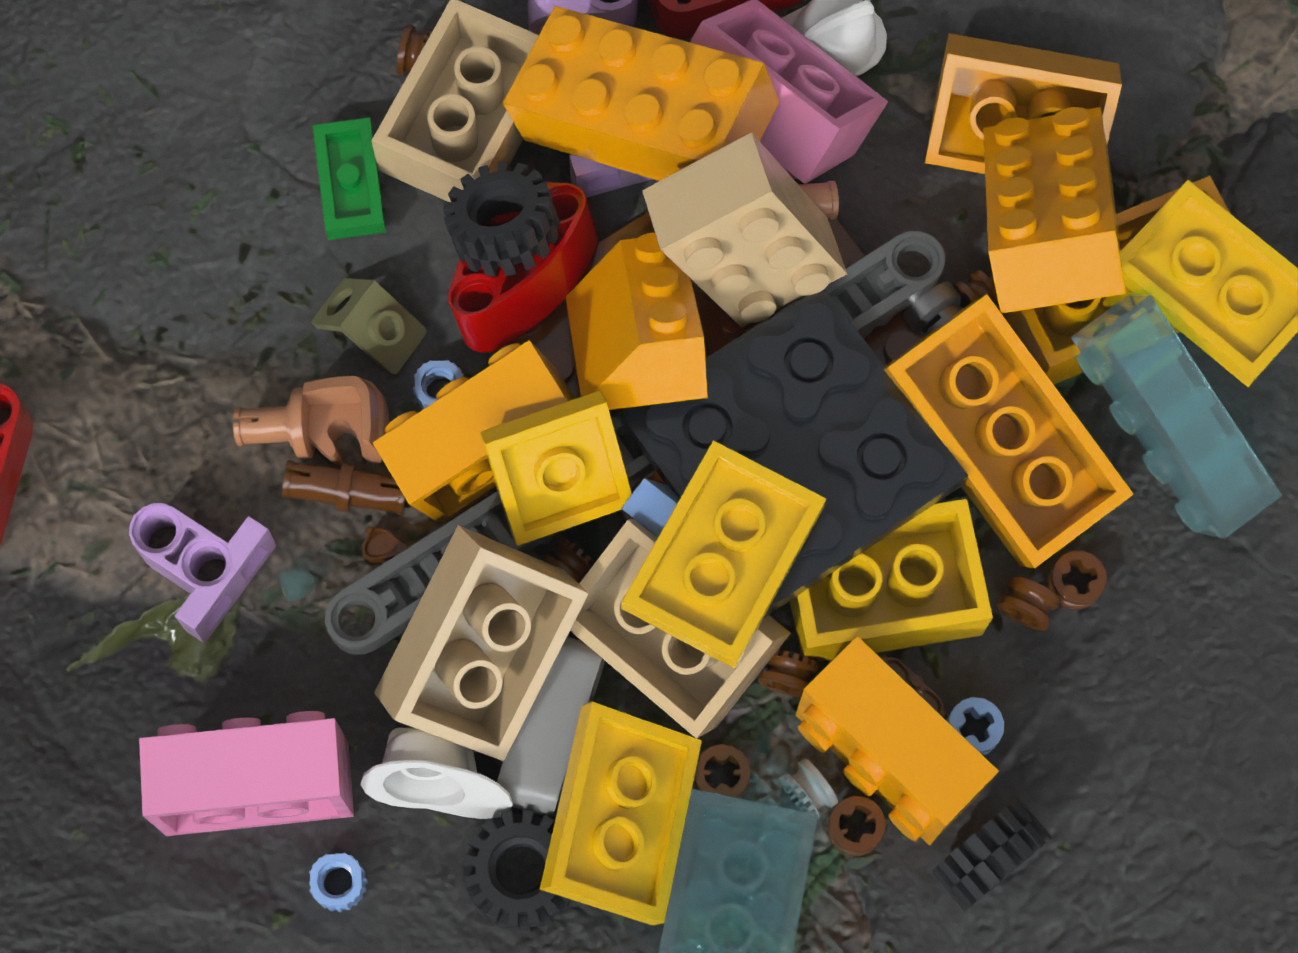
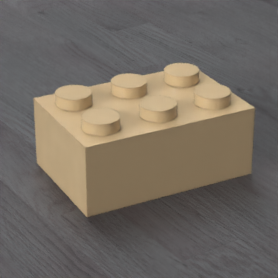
(451, 103)
(744, 231)
(480, 644)
(668, 671)

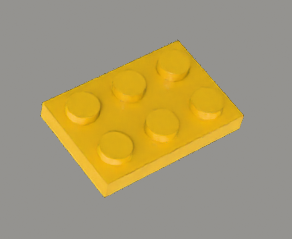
(1215, 282)
(723, 554)
(621, 814)

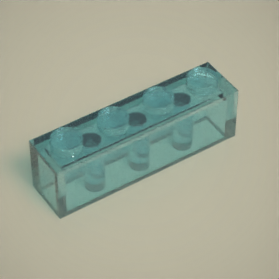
(1175, 417)

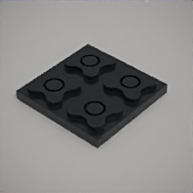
(820, 412)

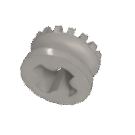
(809, 788)

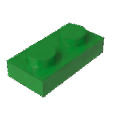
(348, 179)

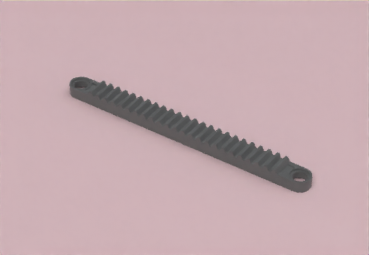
(866, 295)

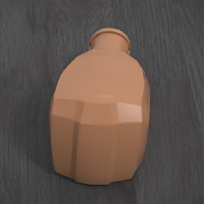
(318, 417)

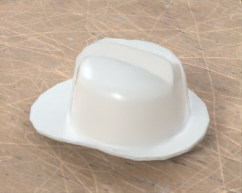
(843, 30)
(433, 775)

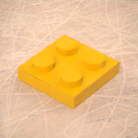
(557, 467)

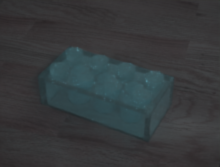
(738, 877)

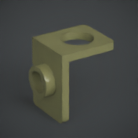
(372, 322)

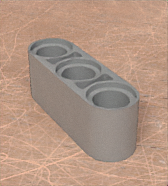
(542, 749)

